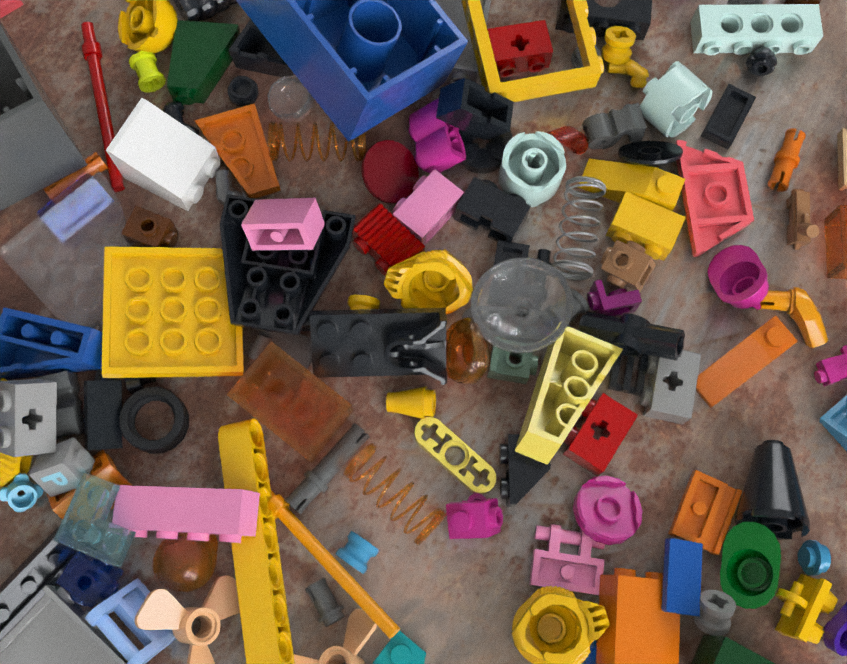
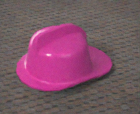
(739, 277)

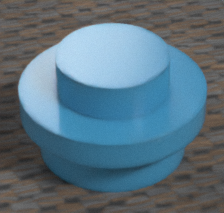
(814, 557)

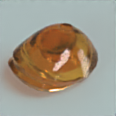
(466, 352)
(185, 563)

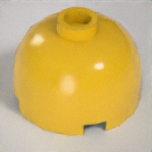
(147, 25)

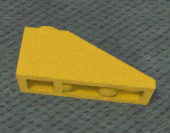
(643, 181)

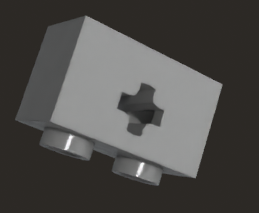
(37, 403)
(673, 404)

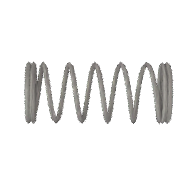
(581, 275)

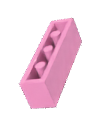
(187, 510)

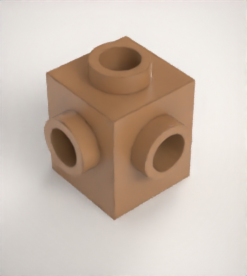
(627, 265)

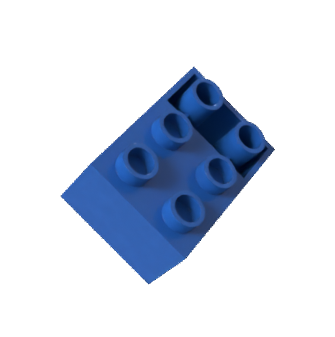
(361, 54)

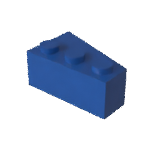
(45, 346)

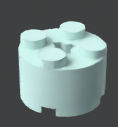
(674, 100)
(532, 167)

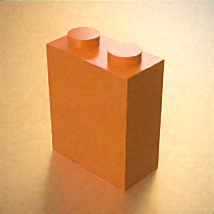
(638, 626)

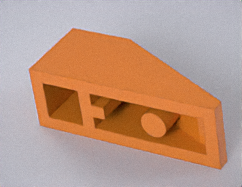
(744, 361)

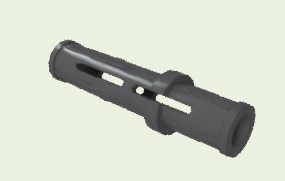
(326, 469)

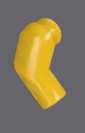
(632, 68)

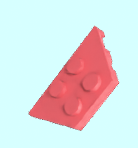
(713, 197)

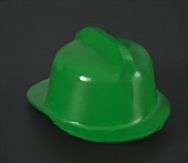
(750, 565)

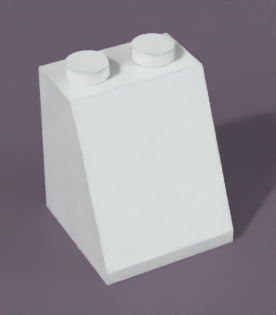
(163, 155)

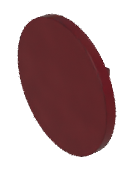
(389, 171)

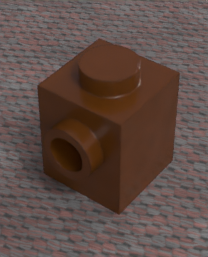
(149, 230)

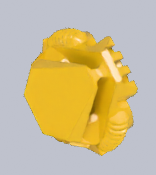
(430, 281)
(557, 627)

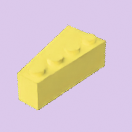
(564, 387)

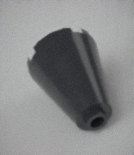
(774, 492)

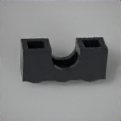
(627, 13)

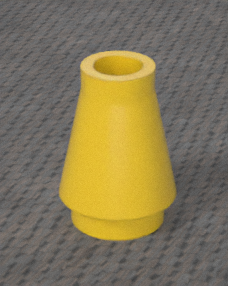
(413, 402)

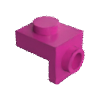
(474, 519)

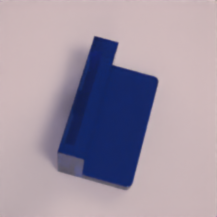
(75, 207)

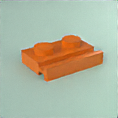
(705, 512)

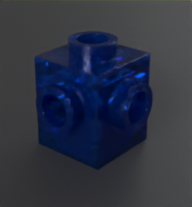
(90, 579)

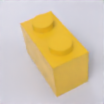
(646, 225)

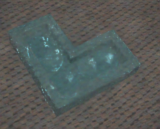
(86, 523)

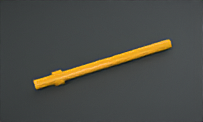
(281, 510)

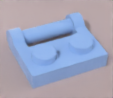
(126, 605)

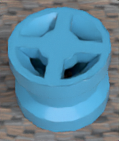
(357, 552)

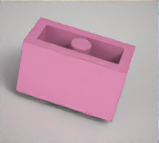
(428, 206)
(283, 224)

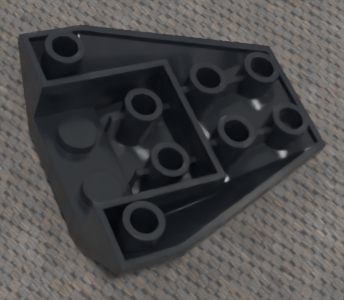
(278, 286)

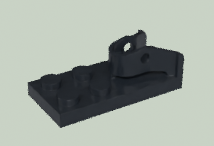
(379, 342)

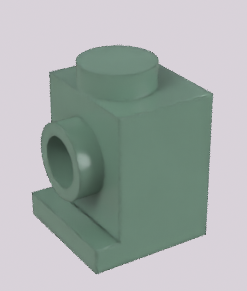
(504, 370)

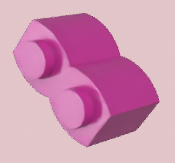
(436, 141)

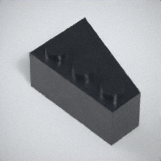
(255, 53)

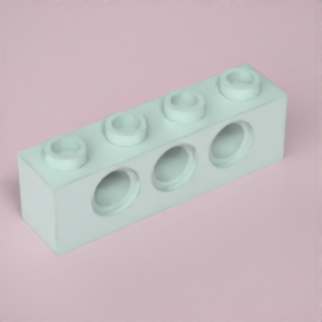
(749, 27)

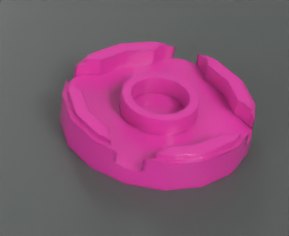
(607, 510)

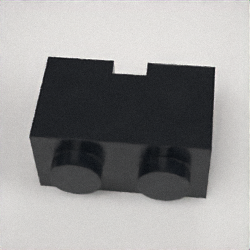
(474, 110)
(492, 209)

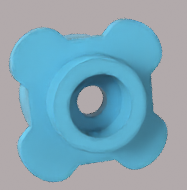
(22, 502)

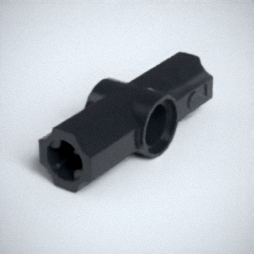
(634, 335)

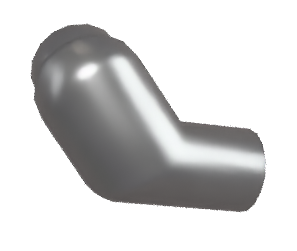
(224, 186)

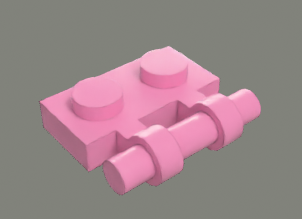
(568, 571)

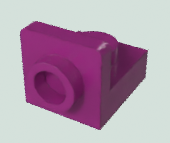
(616, 303)

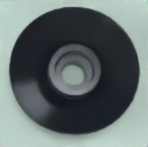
(650, 153)

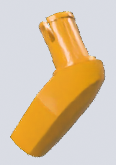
(802, 310)

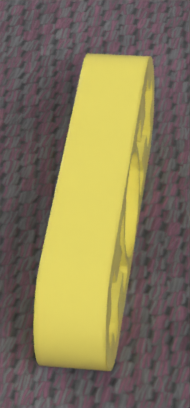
(455, 441)

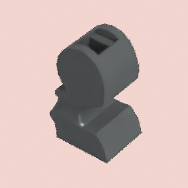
(607, 129)
(68, 409)

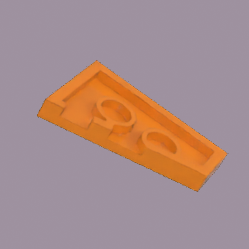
(242, 148)

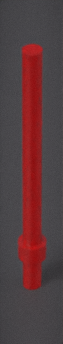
(93, 54)

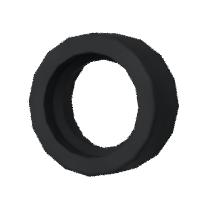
(136, 402)

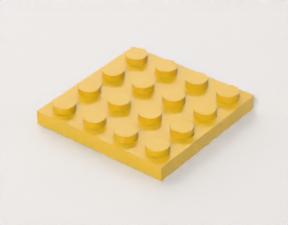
(167, 314)

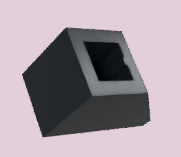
(520, 471)

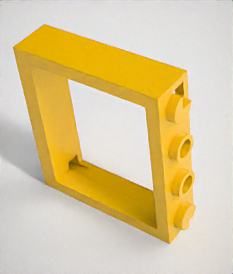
(538, 85)

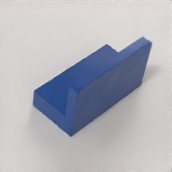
(682, 577)

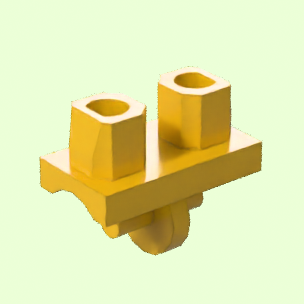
(802, 607)

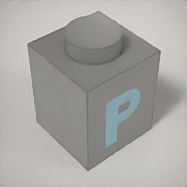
(63, 469)

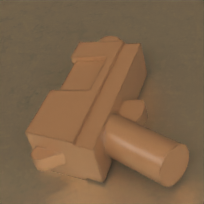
(799, 227)

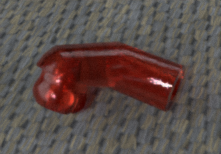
(571, 138)

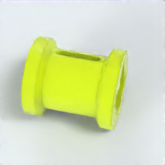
(149, 76)

